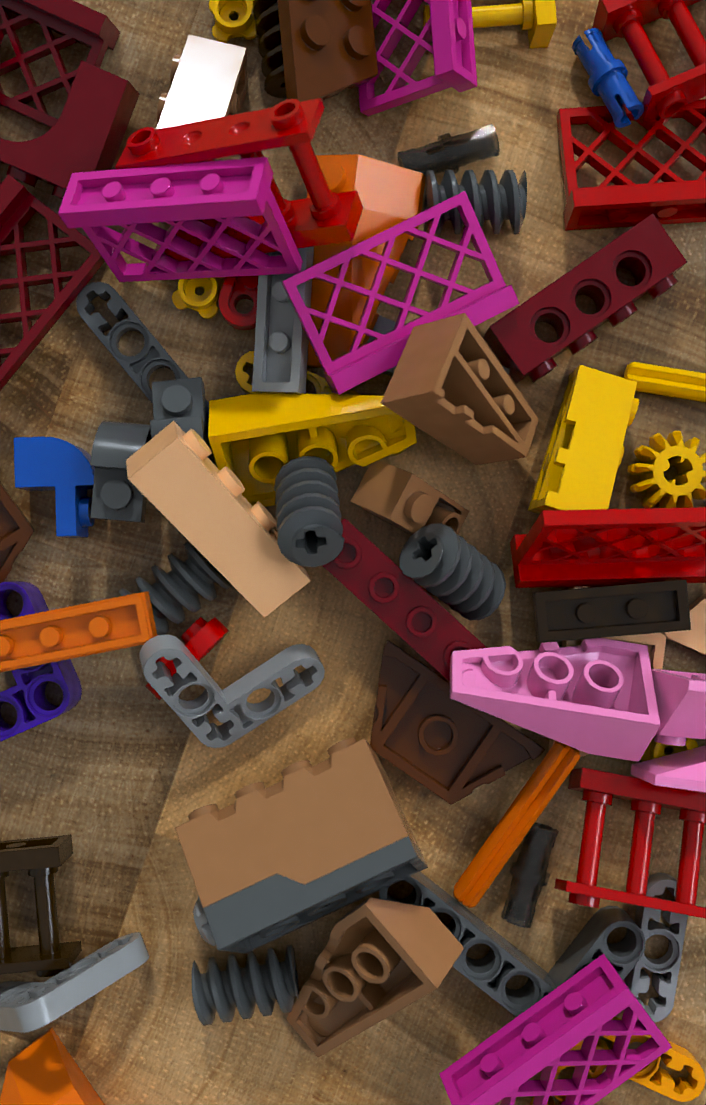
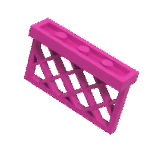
(452, 50)
(181, 198)
(386, 349)
(543, 1040)

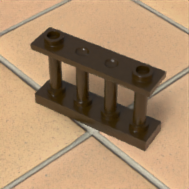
(41, 860)

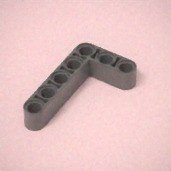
(506, 961)

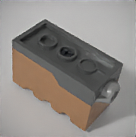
(297, 848)

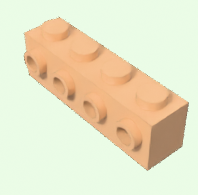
(215, 516)

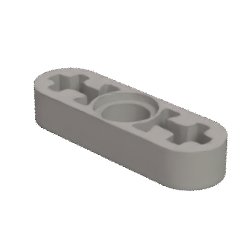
(669, 964)

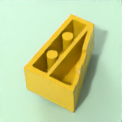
(586, 442)

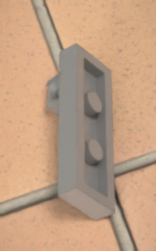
(279, 336)

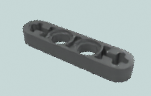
(151, 356)

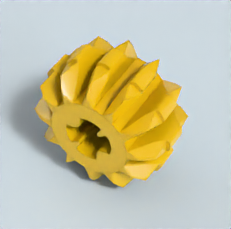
(657, 459)

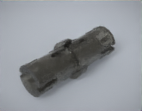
(452, 152)
(529, 875)

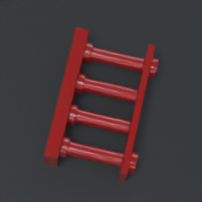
(626, 20)
(291, 123)
(646, 801)

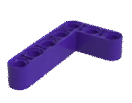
(29, 693)

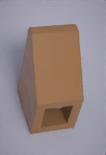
(405, 500)

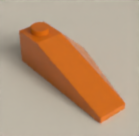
(388, 198)

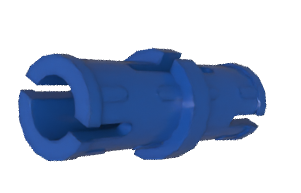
(608, 77)

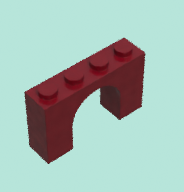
(82, 138)

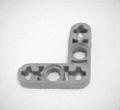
(231, 703)
(36, 1004)

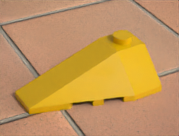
(267, 430)

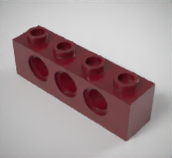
(642, 250)
(399, 601)

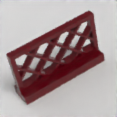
(66, 18)
(16, 209)

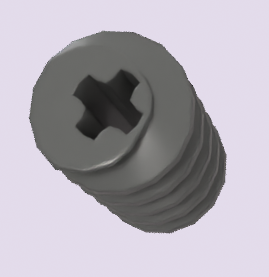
(488, 199)
(308, 512)
(453, 571)
(180, 587)
(245, 987)

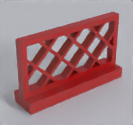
(627, 202)
(611, 547)

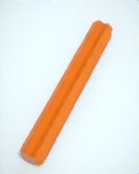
(515, 823)

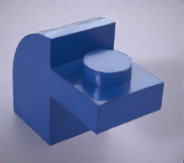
(61, 468)

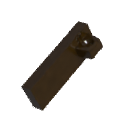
(611, 610)

